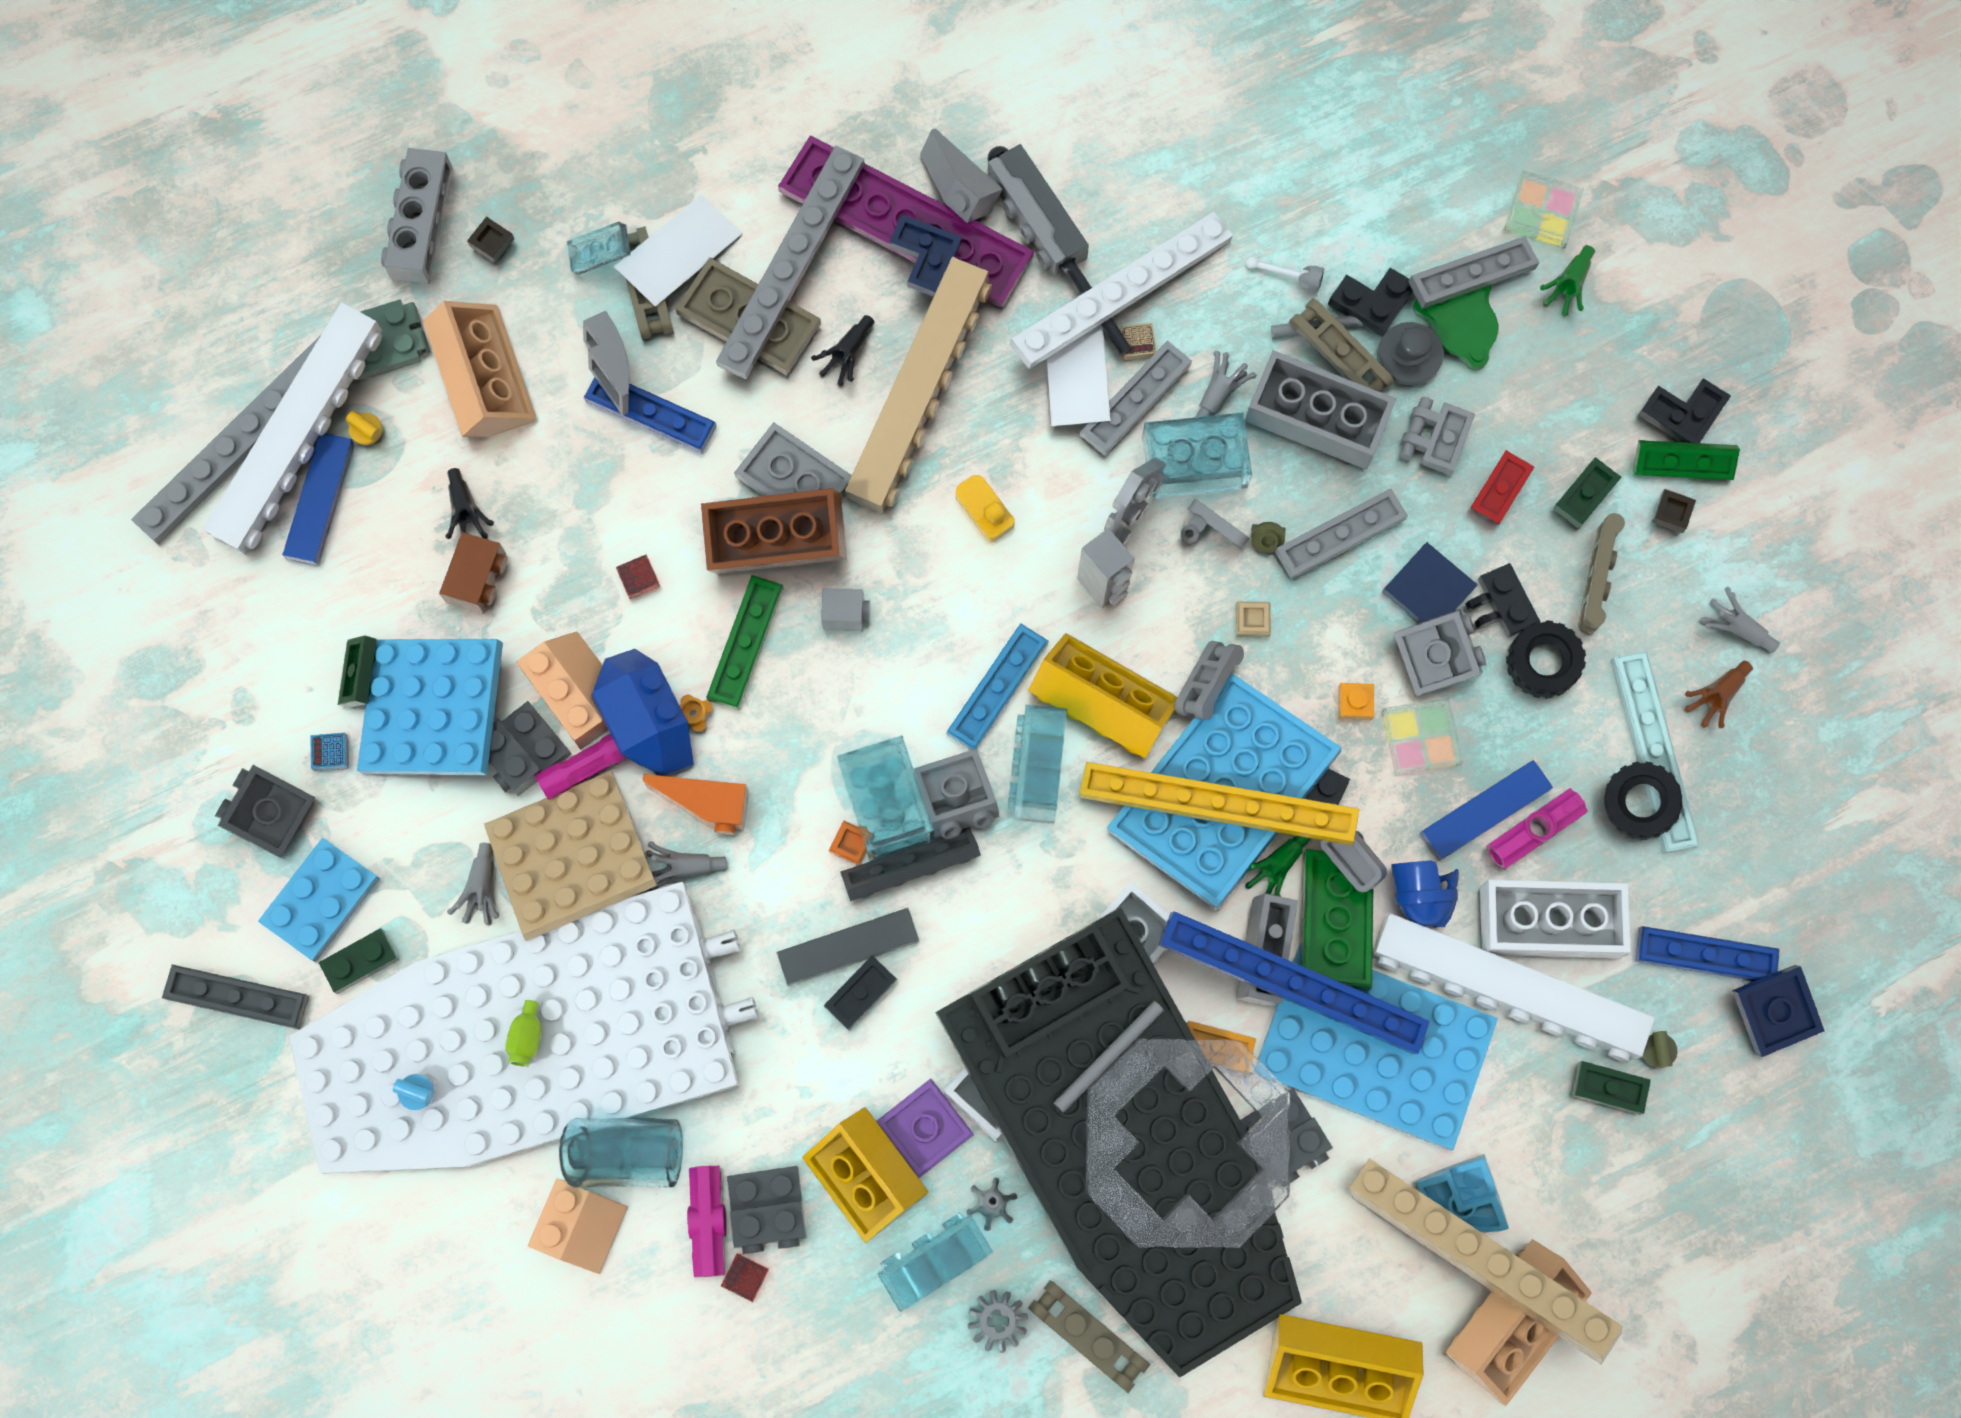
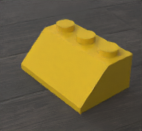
(865, 1174)

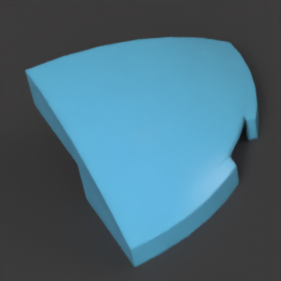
(1468, 1193)

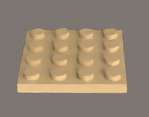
(569, 855)

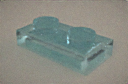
(598, 248)

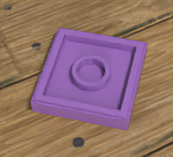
(925, 1128)

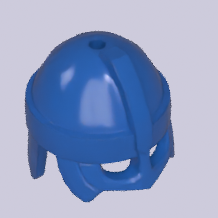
(1421, 892)

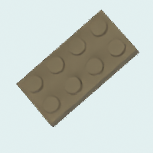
(718, 301)

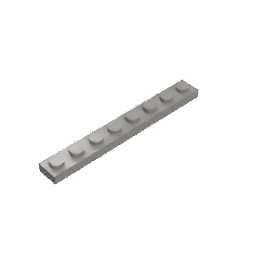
(790, 262)
(216, 460)

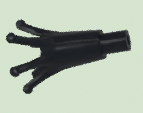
(847, 349)
(463, 505)

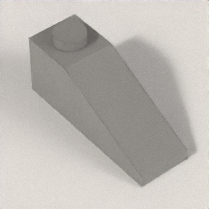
(958, 179)

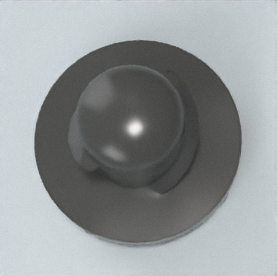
(1411, 353)

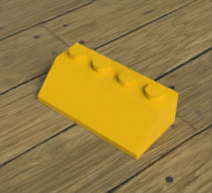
(1104, 695)
(1343, 1369)

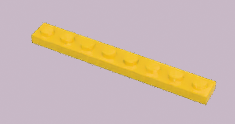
(1220, 803)

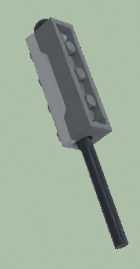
(1044, 222)

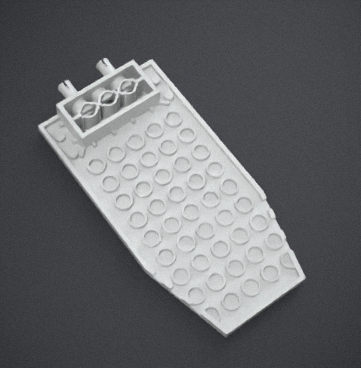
(622, 1019)

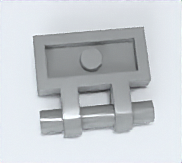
(1446, 440)

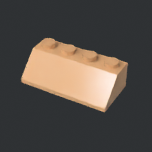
(478, 368)
(1502, 1342)

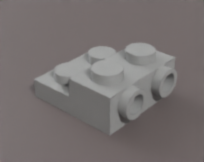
(1440, 652)
(957, 794)

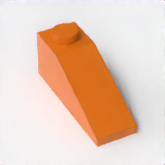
(710, 802)

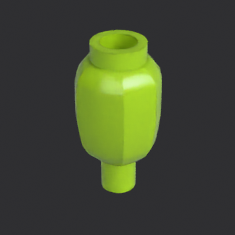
(524, 1036)

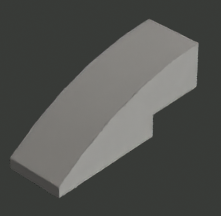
(608, 358)

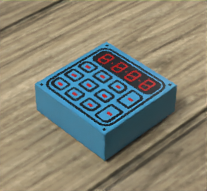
(329, 751)

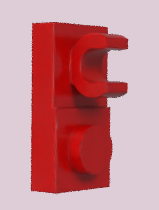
(1502, 487)

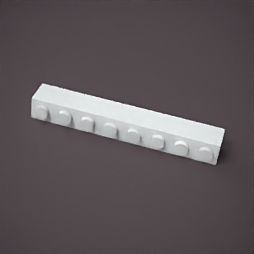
(294, 429)
(1513, 988)

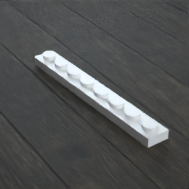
(1120, 290)

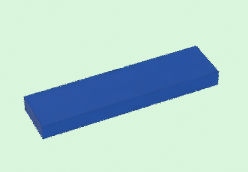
(657, 416)
(318, 499)
(1486, 810)
(1705, 954)

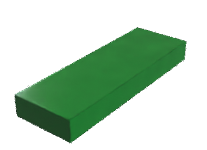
(1686, 460)

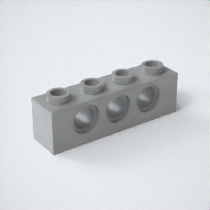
(416, 262)

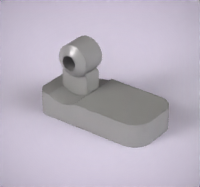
(1205, 516)
(1356, 862)

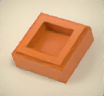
(848, 844)

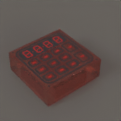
(638, 576)
(745, 1277)

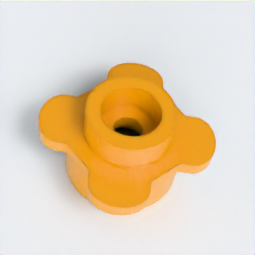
(702, 709)

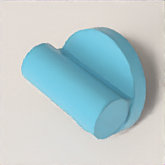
(414, 1091)

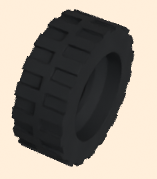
(1546, 685)
(1651, 775)

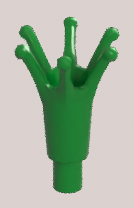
(1571, 280)
(1278, 864)

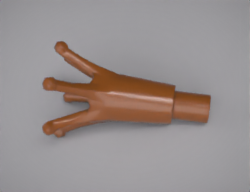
(1720, 692)

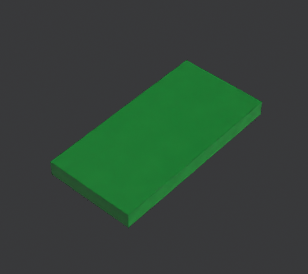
(1335, 924)

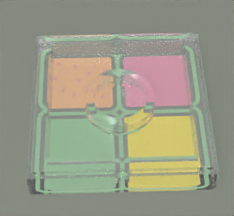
(1543, 209)
(1422, 736)

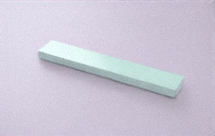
(1652, 740)

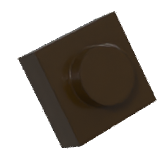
(490, 239)
(1673, 511)

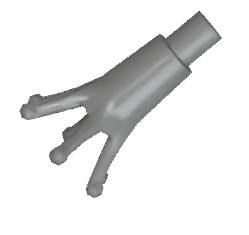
(1222, 386)
(1741, 624)
(682, 864)
(478, 886)
(992, 1204)

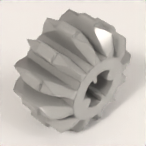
(990, 1331)

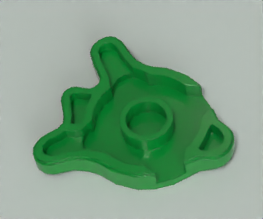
(1464, 326)

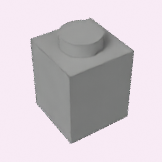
(844, 609)

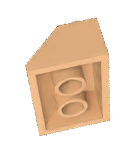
(565, 677)

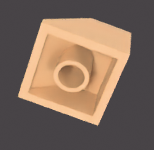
(577, 1226)

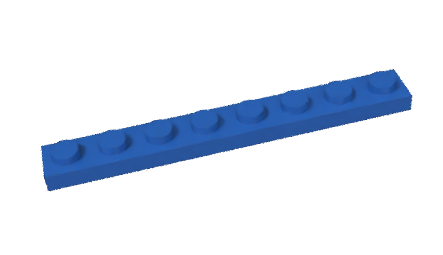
(1294, 982)

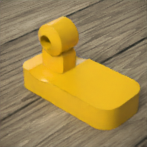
(984, 508)

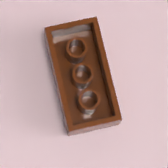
(773, 531)

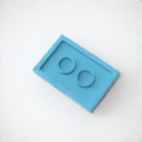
(318, 900)

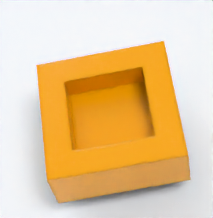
(1356, 701)

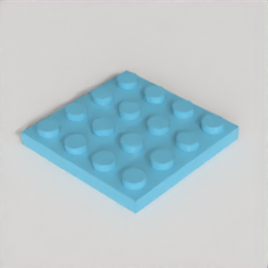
(430, 707)

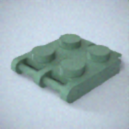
(399, 341)

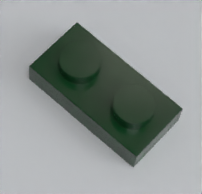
(1587, 492)
(357, 671)
(358, 961)
(1611, 1087)

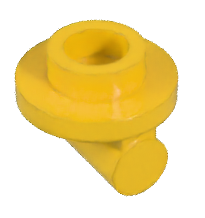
(364, 427)

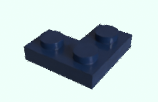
(932, 249)

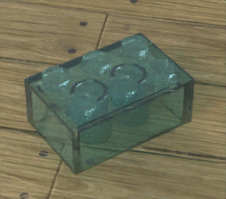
(1199, 453)
(1037, 764)
(886, 798)
(934, 1261)

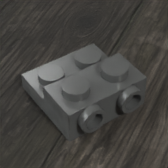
(522, 748)
(264, 810)
(1307, 1139)
(766, 1209)

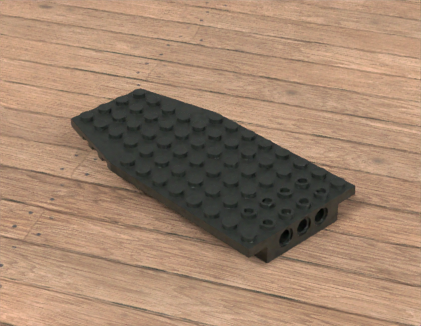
(1026, 1044)

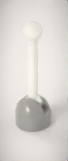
(1309, 278)

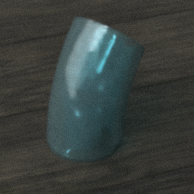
(621, 1152)

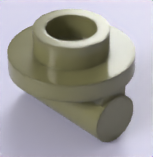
(1267, 536)
(1660, 1050)

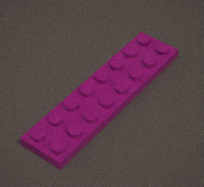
(880, 200)

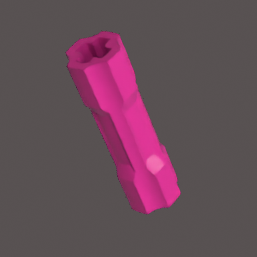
(579, 767)

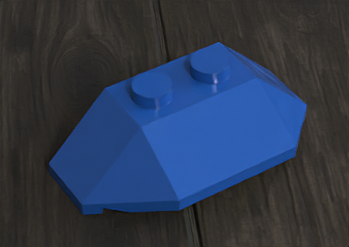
(643, 713)

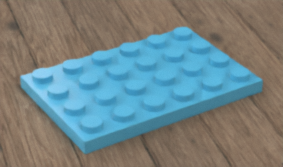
(1243, 746)
(1371, 1078)

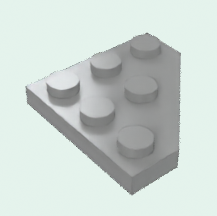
(1132, 496)

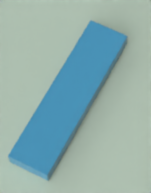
(997, 687)

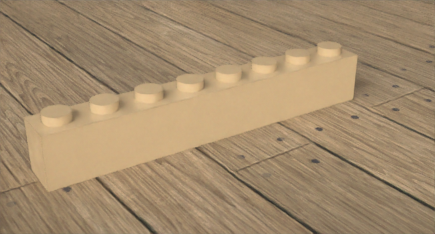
(918, 385)
(1486, 1261)

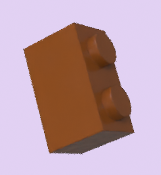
(473, 573)

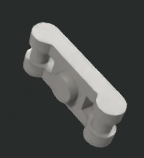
(1208, 679)

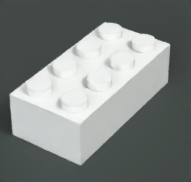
(1555, 919)

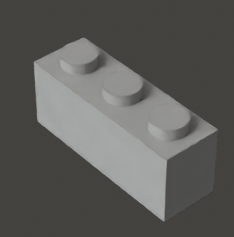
(1105, 569)
(1272, 930)

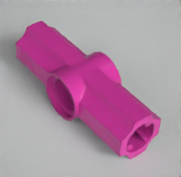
(1553, 818)
(706, 1221)

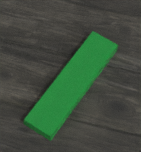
(745, 642)

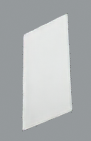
(677, 250)
(1079, 381)

